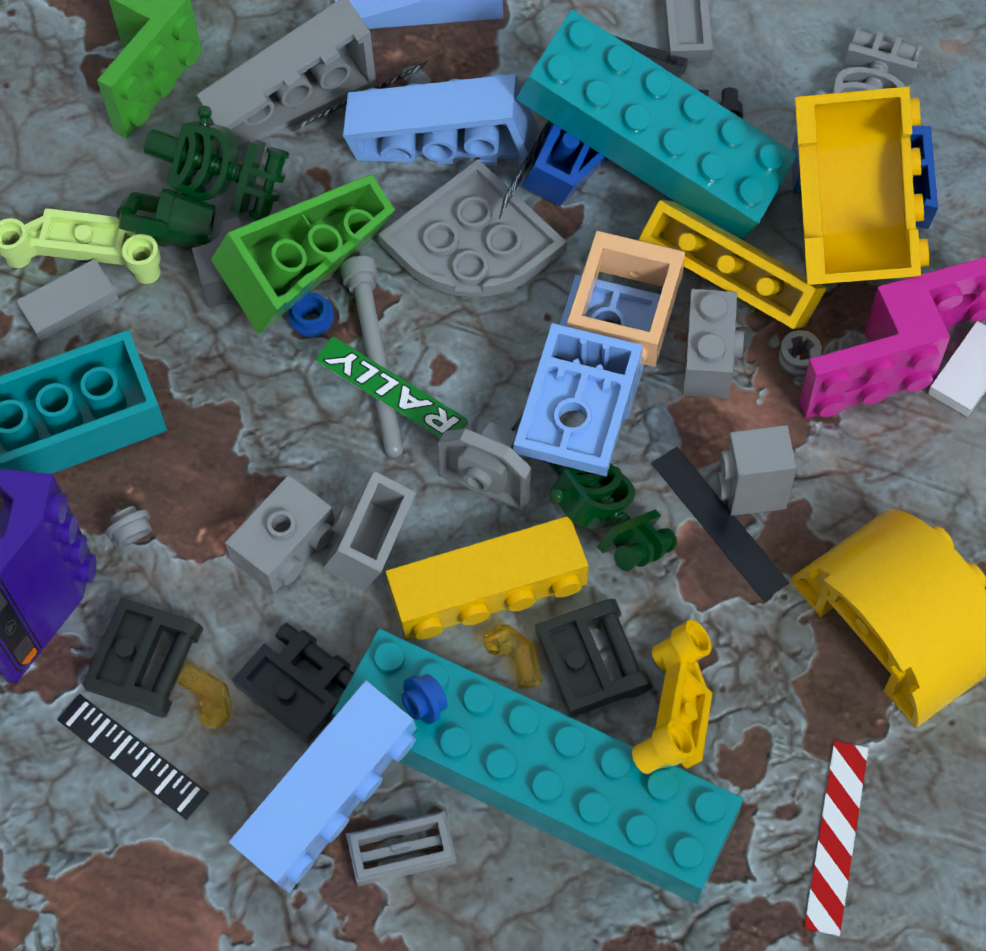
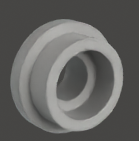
(128, 526)

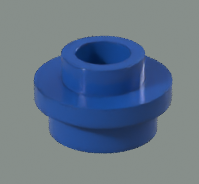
(311, 304)
(423, 698)

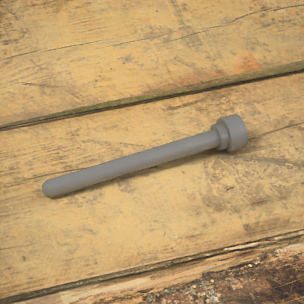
(360, 276)

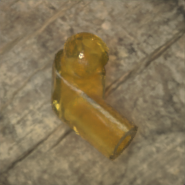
(519, 649)
(213, 695)

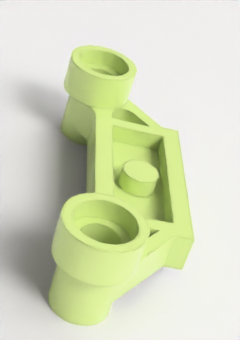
(79, 238)

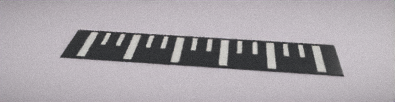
(343, 104)
(524, 167)
(133, 756)

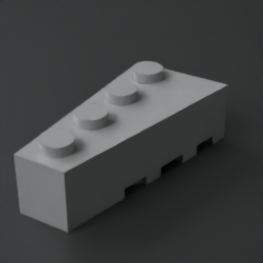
(295, 76)

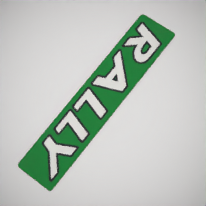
(389, 388)

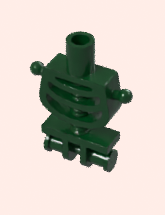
(200, 149)
(601, 501)

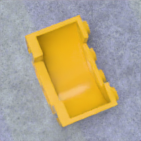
(860, 185)
(909, 605)

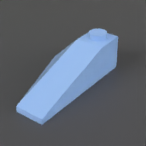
(421, 12)

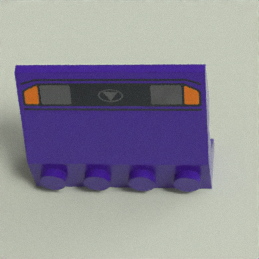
(40, 567)

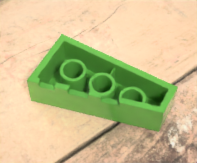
(294, 250)

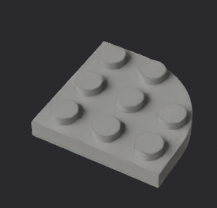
(463, 246)

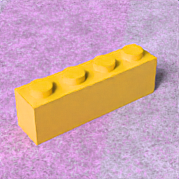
(734, 264)
(487, 578)

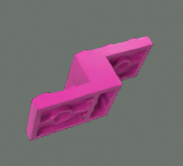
(904, 340)

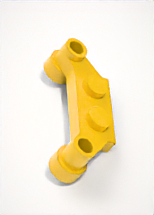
(683, 702)

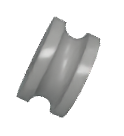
(800, 339)

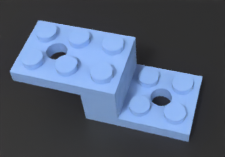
(586, 376)

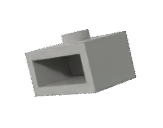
(711, 343)
(757, 470)
(368, 530)
(282, 535)

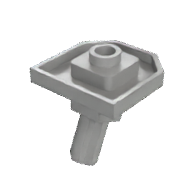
(488, 461)

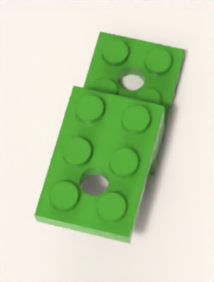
(157, 48)

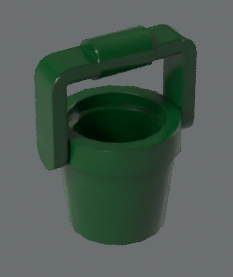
(177, 222)

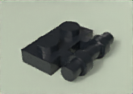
(285, 690)

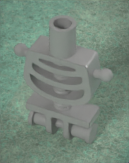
(875, 69)

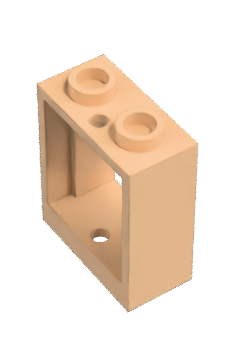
(637, 262)

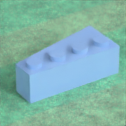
(441, 122)
(325, 787)

